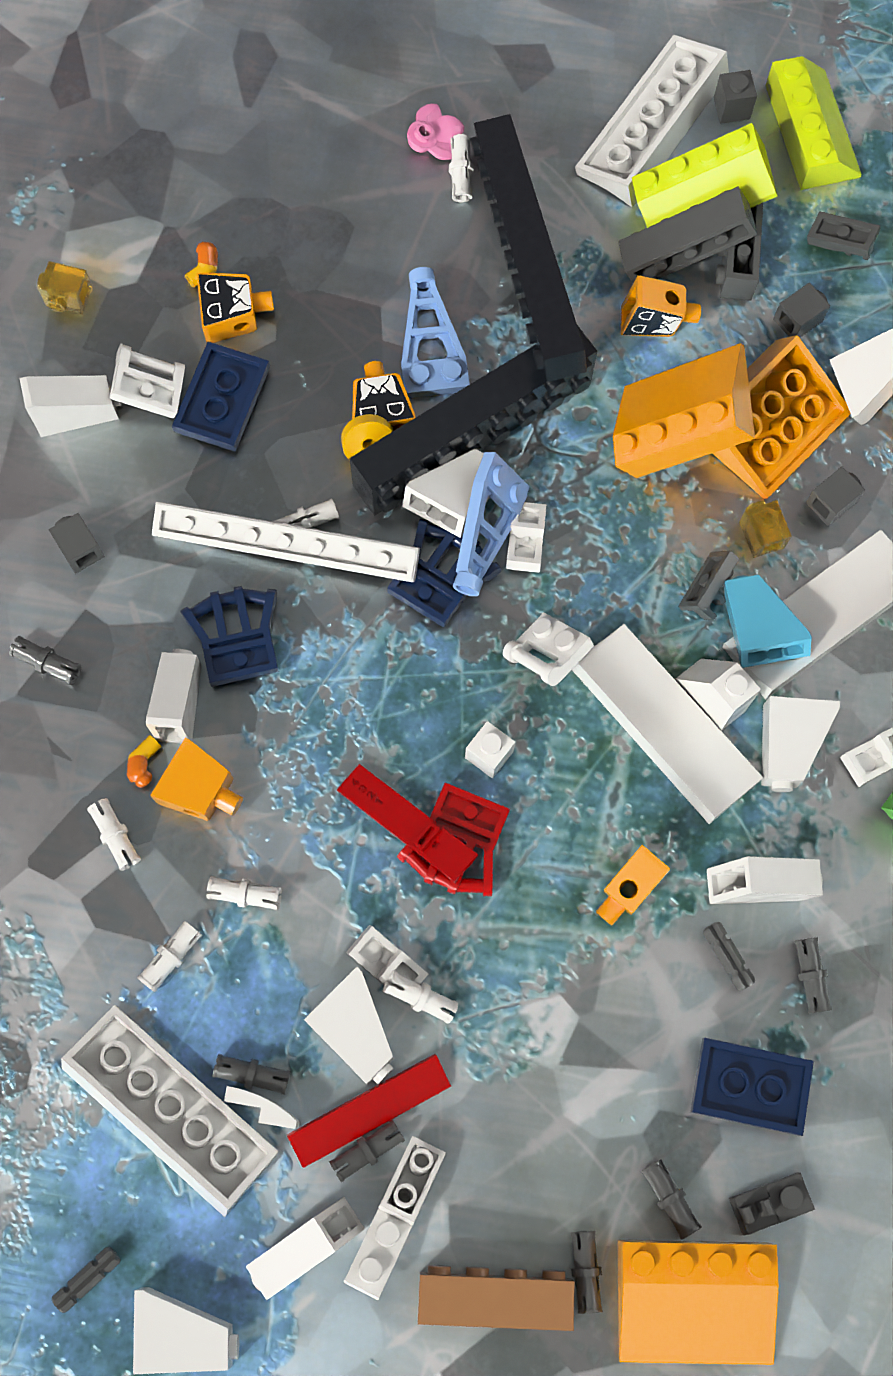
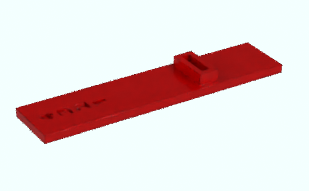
(407, 823)
(368, 1110)

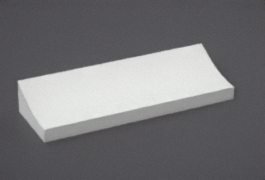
(654, 116)
(832, 608)
(667, 723)
(169, 1109)

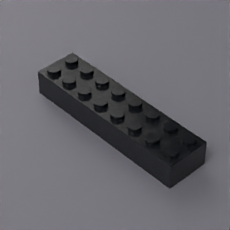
(463, 422)

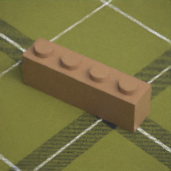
(496, 1300)

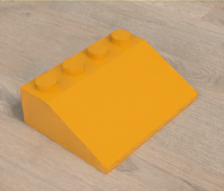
(791, 412)
(684, 413)
(697, 1301)

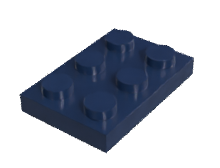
(221, 396)
(752, 1086)

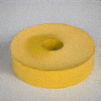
(363, 428)

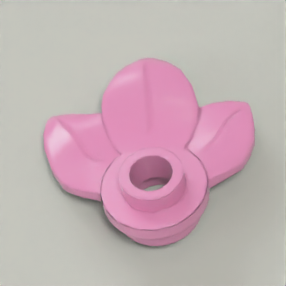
(436, 132)

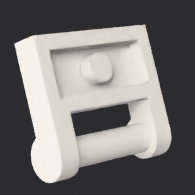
(145, 389)
(554, 641)

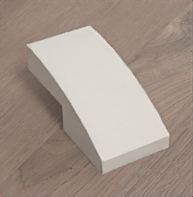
(527, 538)
(870, 758)
(381, 957)
(270, 1112)

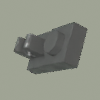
(843, 235)
(707, 583)
(771, 1203)

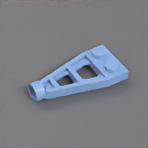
(436, 375)
(509, 492)

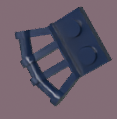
(433, 590)
(239, 654)

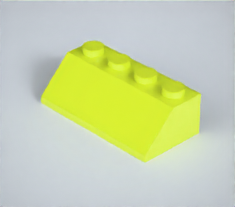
(810, 123)
(706, 173)

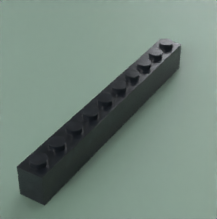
(529, 250)

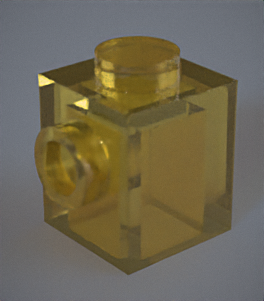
(64, 287)
(765, 528)

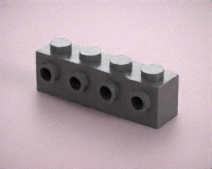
(688, 236)
(741, 264)

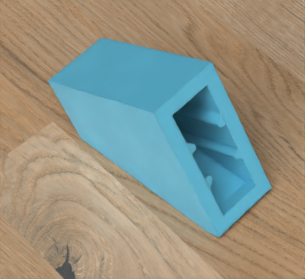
(763, 624)

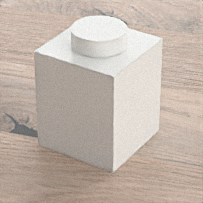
(489, 749)

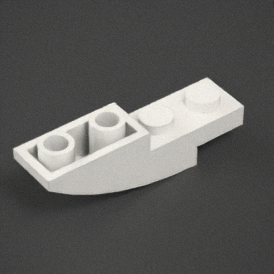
(394, 1218)

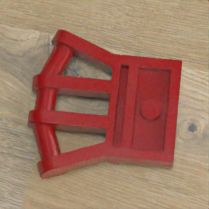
(472, 821)

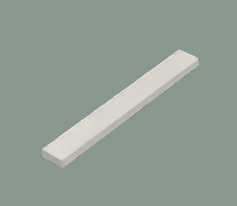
(286, 541)

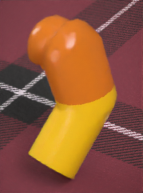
(207, 262)
(138, 762)

